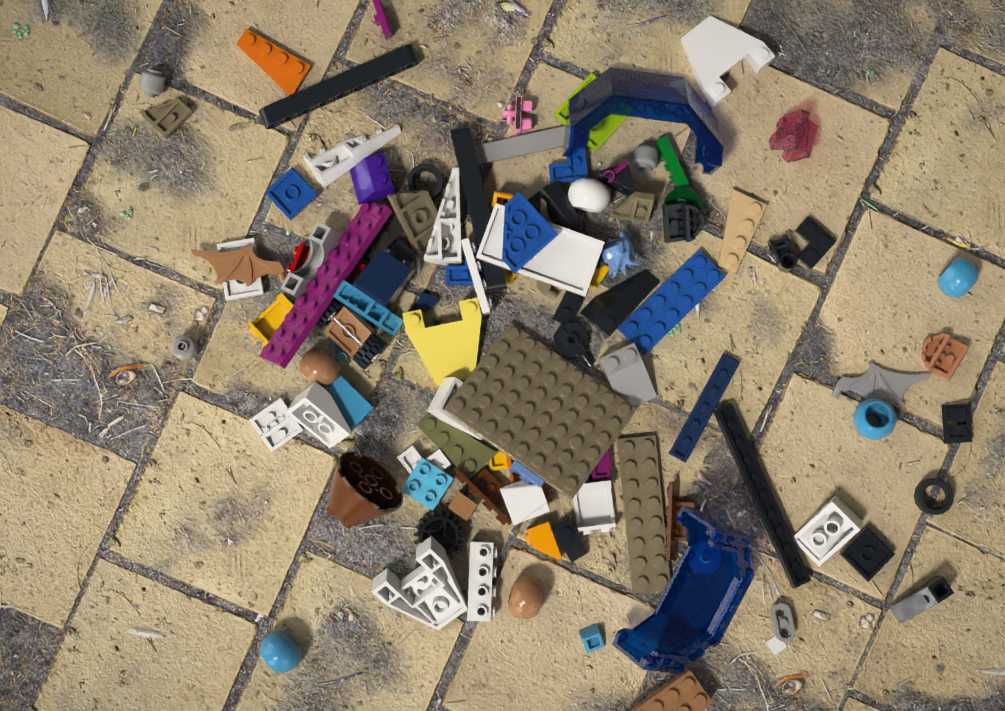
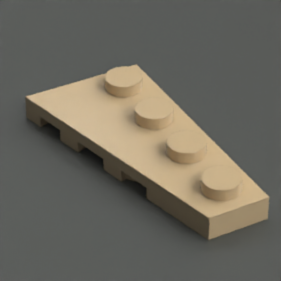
(741, 222)

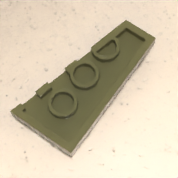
(459, 447)

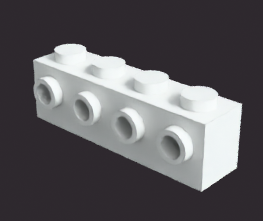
(480, 581)

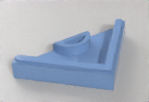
(525, 474)

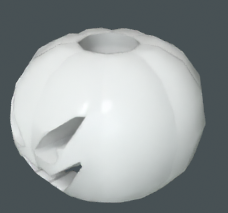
(589, 195)

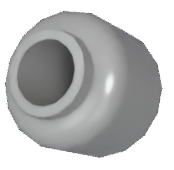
(152, 82)
(645, 158)
(188, 352)

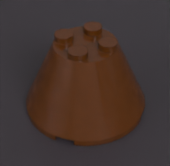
(362, 491)

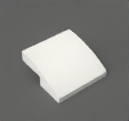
(275, 424)

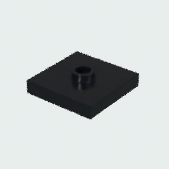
(866, 554)

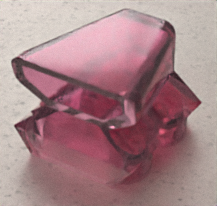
(794, 135)

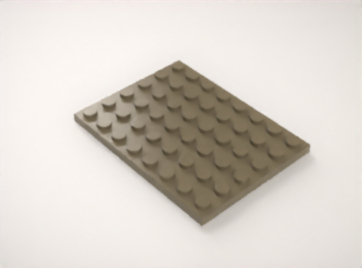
(540, 410)

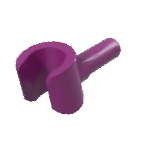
(615, 171)

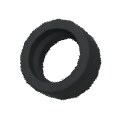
(429, 168)
(949, 496)

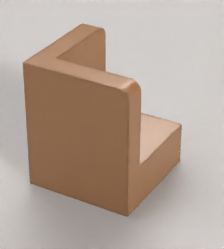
(462, 506)

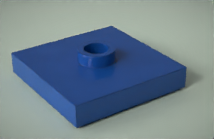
(291, 193)

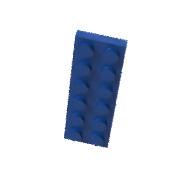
(671, 302)

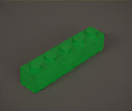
(671, 163)

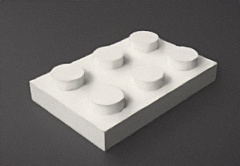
(236, 288)

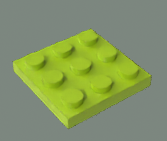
(602, 131)

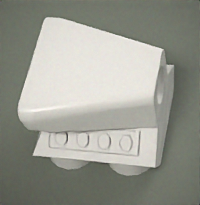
(524, 501)

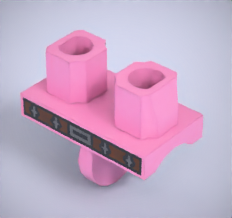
(521, 124)

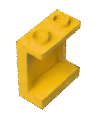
(270, 319)

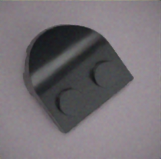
(681, 222)

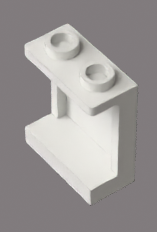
(594, 507)

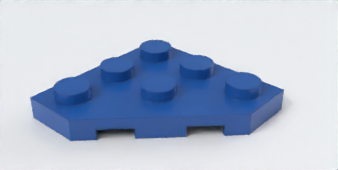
(523, 233)

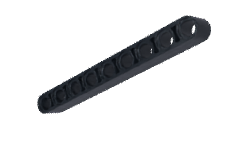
(339, 86)
(475, 200)

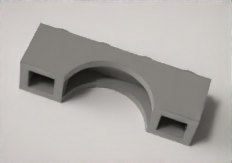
(322, 241)

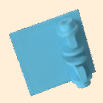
(427, 484)

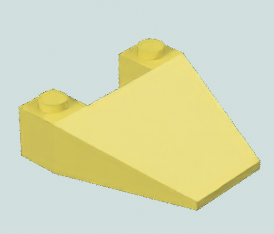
(448, 347)

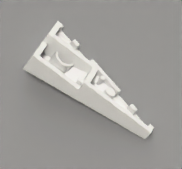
(333, 163)
(445, 240)

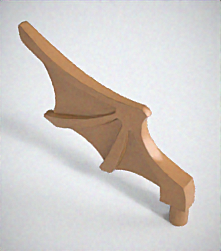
(241, 265)

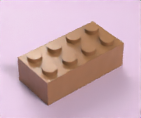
(678, 694)

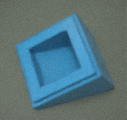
(591, 638)

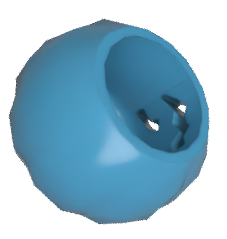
(958, 277)
(882, 411)
(280, 651)

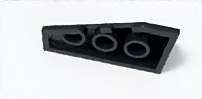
(615, 305)

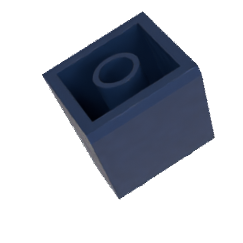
(384, 278)

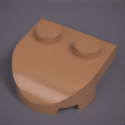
(943, 355)

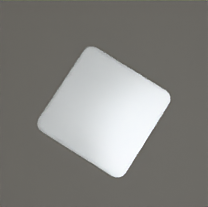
(775, 645)

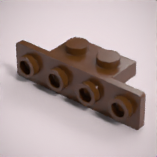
(488, 489)
(673, 530)

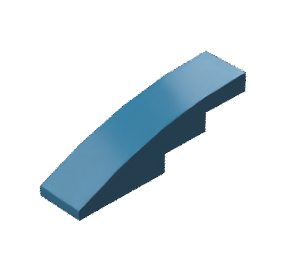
(368, 308)

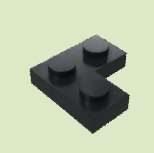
(818, 242)

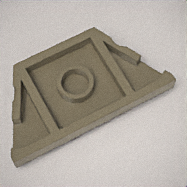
(416, 216)

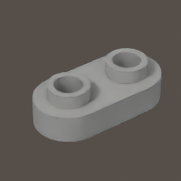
(784, 621)

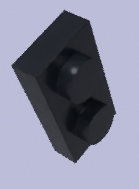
(568, 308)

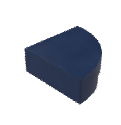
(426, 302)

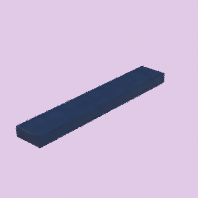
(704, 408)

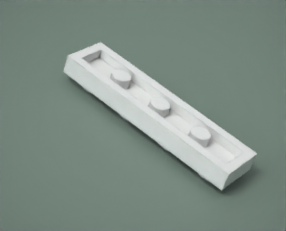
(475, 268)

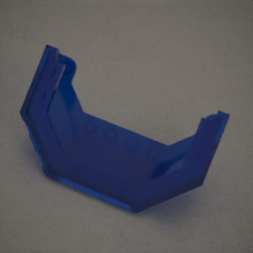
(644, 97)
(697, 600)

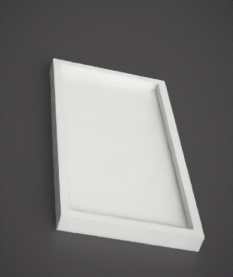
(564, 262)

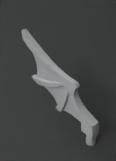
(879, 384)

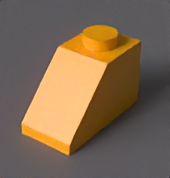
(543, 540)

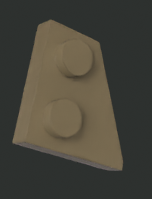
(167, 116)
(635, 207)

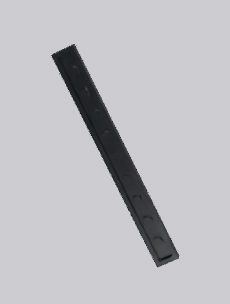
(762, 495)

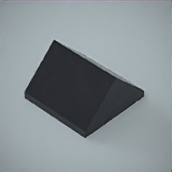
(623, 180)

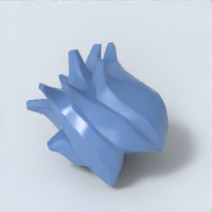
(618, 254)

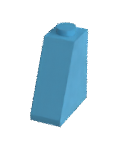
(349, 402)

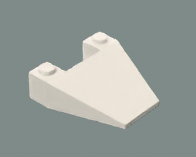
(716, 49)
(427, 592)

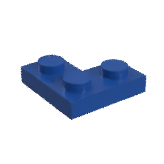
(572, 170)
(460, 274)

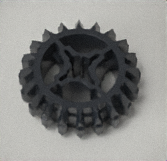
(446, 520)

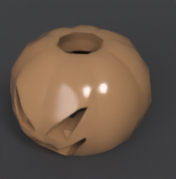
(319, 367)
(525, 597)

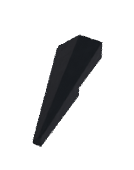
(560, 210)

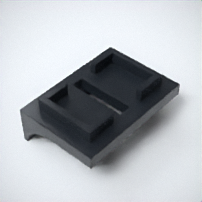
(957, 433)

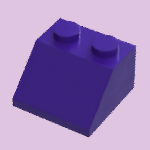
(372, 179)

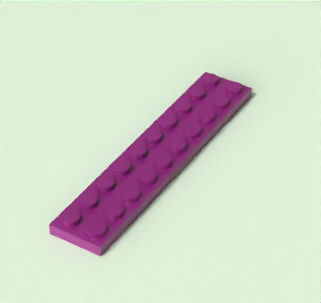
(321, 289)

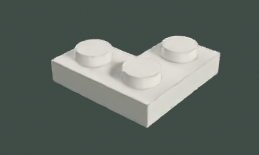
(411, 457)

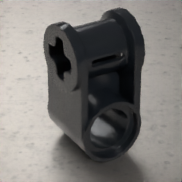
(781, 252)

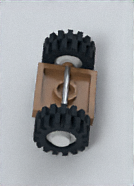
(351, 333)

